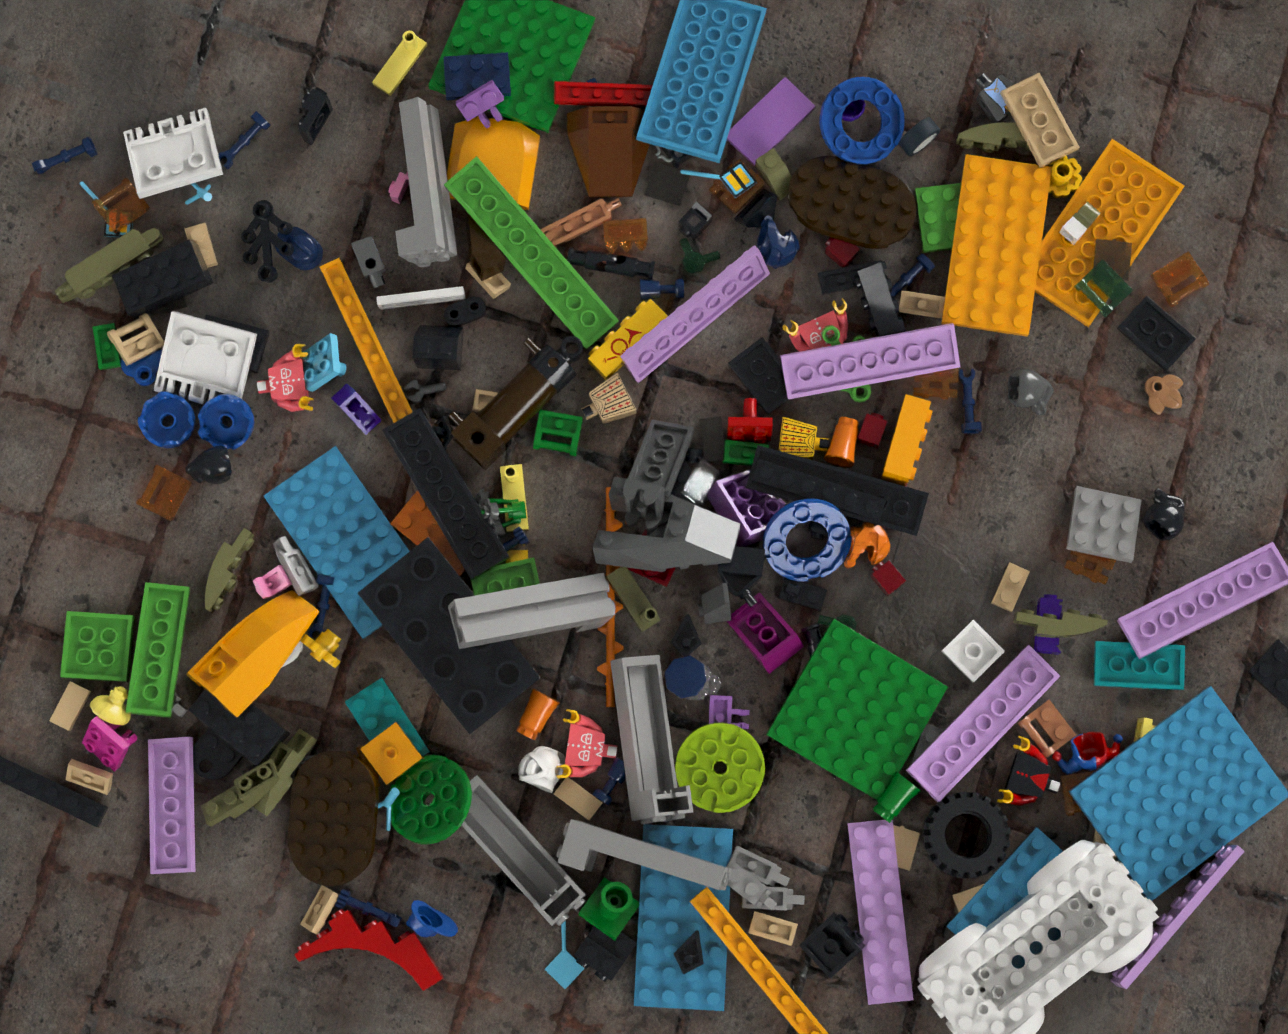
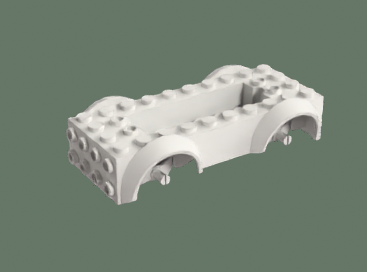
(1101, 930)

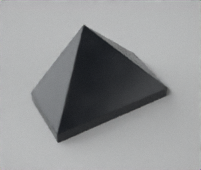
(757, 209)

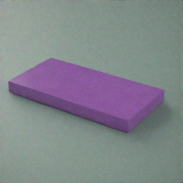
(770, 121)

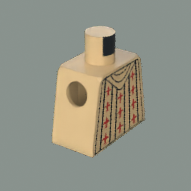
(609, 401)

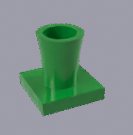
(610, 907)

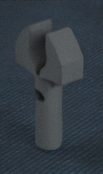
(423, 390)

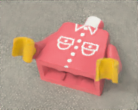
(809, 334)
(288, 381)
(585, 747)

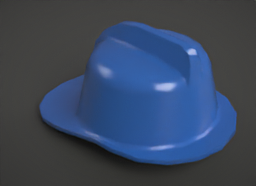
(429, 921)

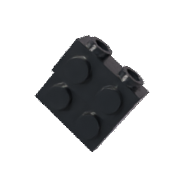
(317, 110)
(833, 944)
(604, 953)

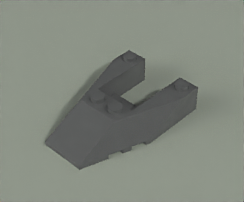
(682, 539)

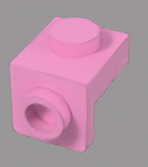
(398, 188)
(272, 582)

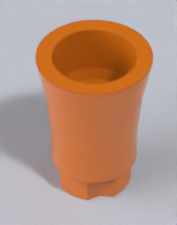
(843, 443)
(536, 714)

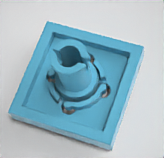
(322, 363)

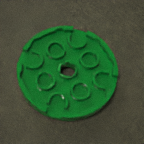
(446, 812)

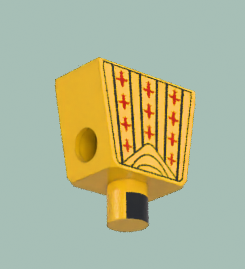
(800, 439)

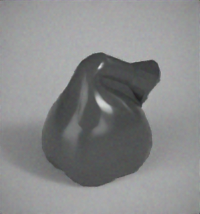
(1028, 390)

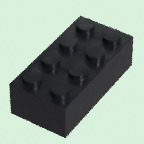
(162, 279)

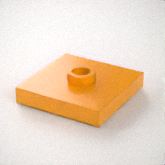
(391, 753)

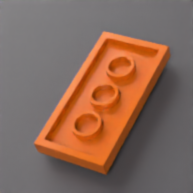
(418, 523)

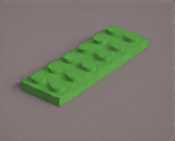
(158, 650)

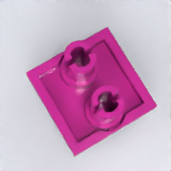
(106, 743)

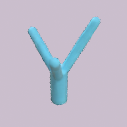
(203, 193)
(388, 801)

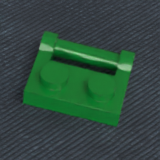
(558, 425)

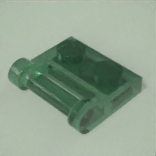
(1109, 283)

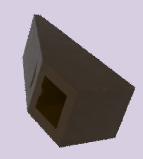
(483, 253)

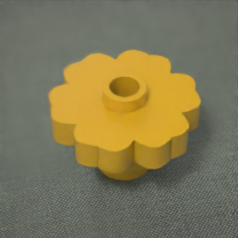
(1070, 179)
(323, 647)

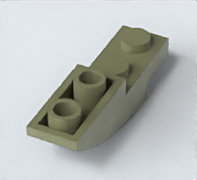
(991, 136)
(220, 576)
(1068, 625)
(286, 761)
(245, 794)

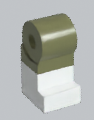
(1079, 223)

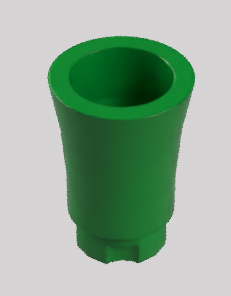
(895, 797)

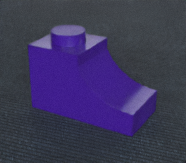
(356, 408)

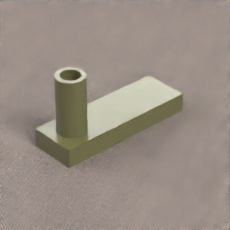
(633, 598)

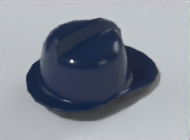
(306, 252)

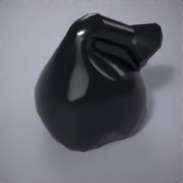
(211, 465)
(1165, 516)

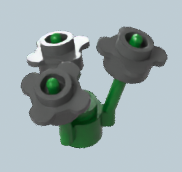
(490, 511)

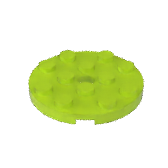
(726, 744)

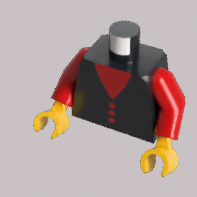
(1028, 776)

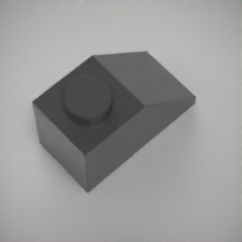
(715, 605)

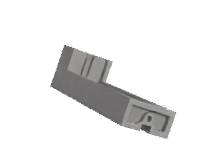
(433, 232)
(532, 610)
(647, 741)
(586, 840)
(521, 855)

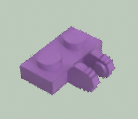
(479, 101)
(721, 711)

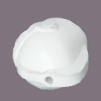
(540, 768)

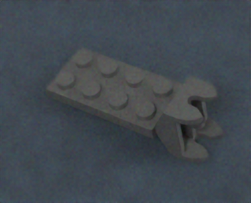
(655, 472)

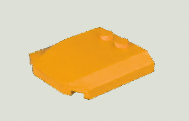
(504, 148)

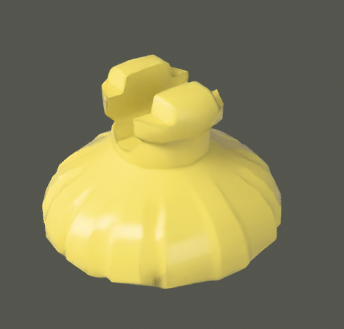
(112, 706)

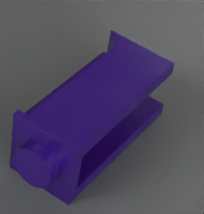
(1048, 605)

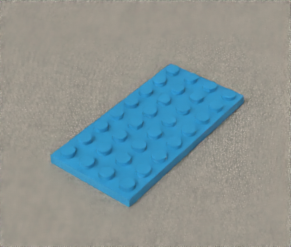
(701, 76)
(338, 531)
(670, 919)

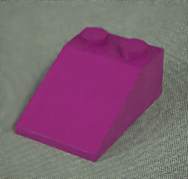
(765, 633)

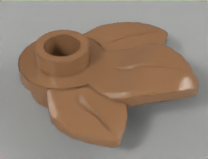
(1166, 395)

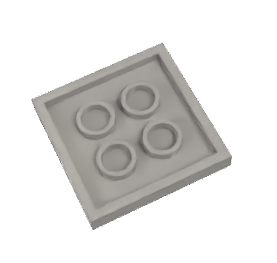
(1103, 524)

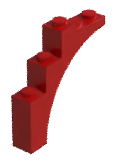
(347, 933)

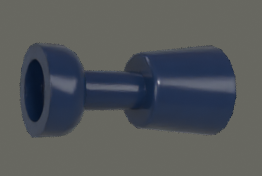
(652, 289)
(616, 774)

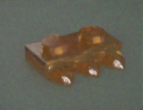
(625, 233)

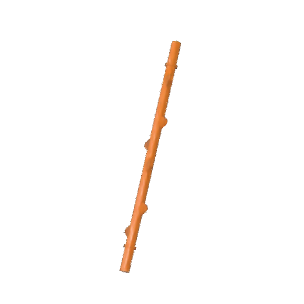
(608, 628)

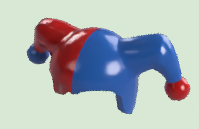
(1088, 752)

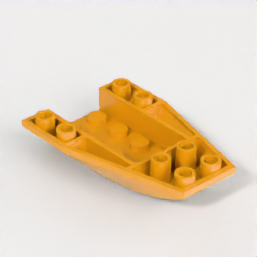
(253, 651)

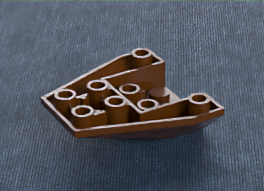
(607, 149)

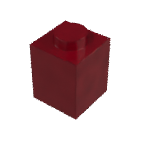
(841, 252)
(872, 430)
(887, 577)

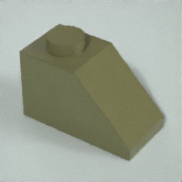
(774, 173)

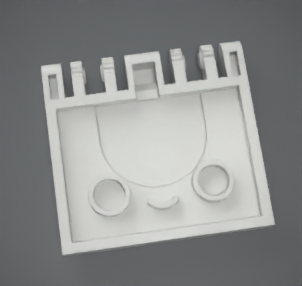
(173, 155)
(205, 357)

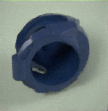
(774, 247)

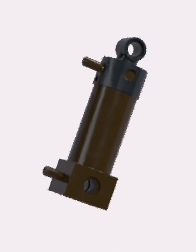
(517, 402)

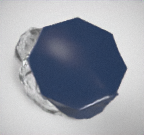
(691, 679)

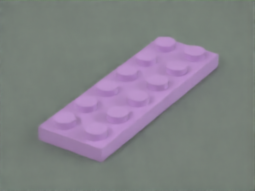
(171, 805)

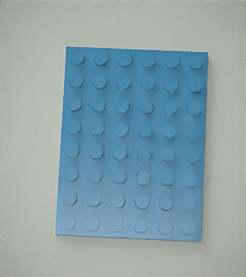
(1179, 793)

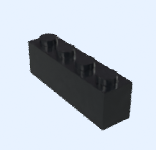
(878, 300)

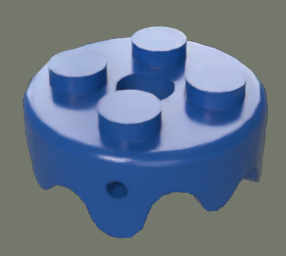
(156, 410)
(215, 431)

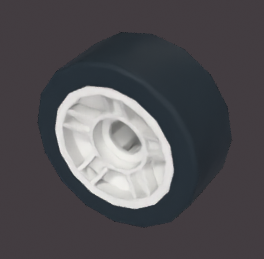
(919, 136)

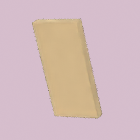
(1039, 120)

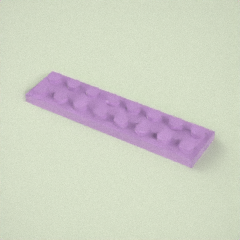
(695, 314)
(870, 361)
(1205, 600)
(983, 723)
(1181, 909)
(880, 911)

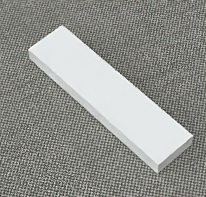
(421, 298)

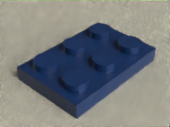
(470, 72)

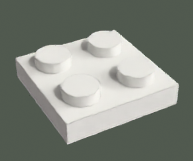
(972, 651)

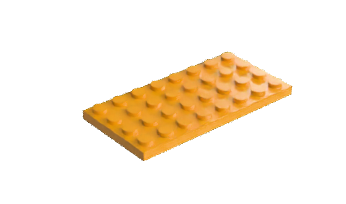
(1131, 204)
(996, 245)

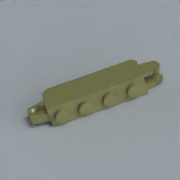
(99, 267)

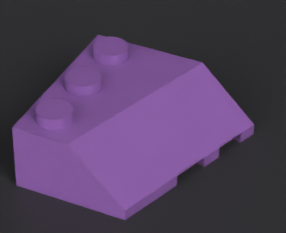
(744, 506)

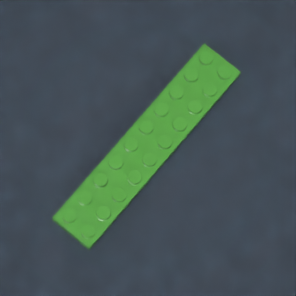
(531, 252)

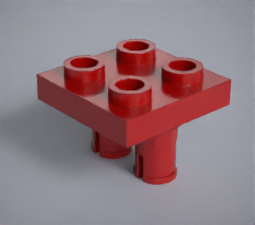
(750, 426)

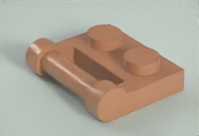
(1052, 724)

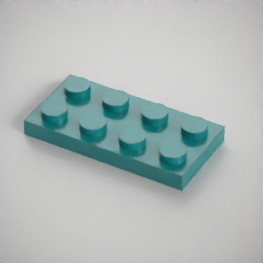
(1120, 667)
(378, 709)

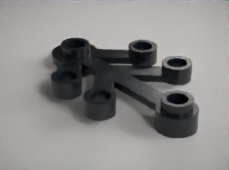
(265, 239)

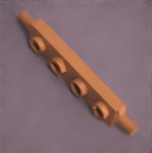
(580, 221)

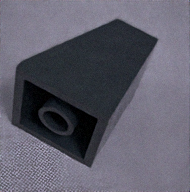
(438, 347)

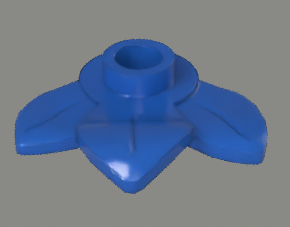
(147, 364)

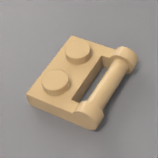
(139, 345)

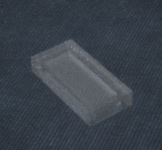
(700, 481)

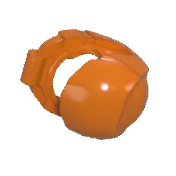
(869, 538)

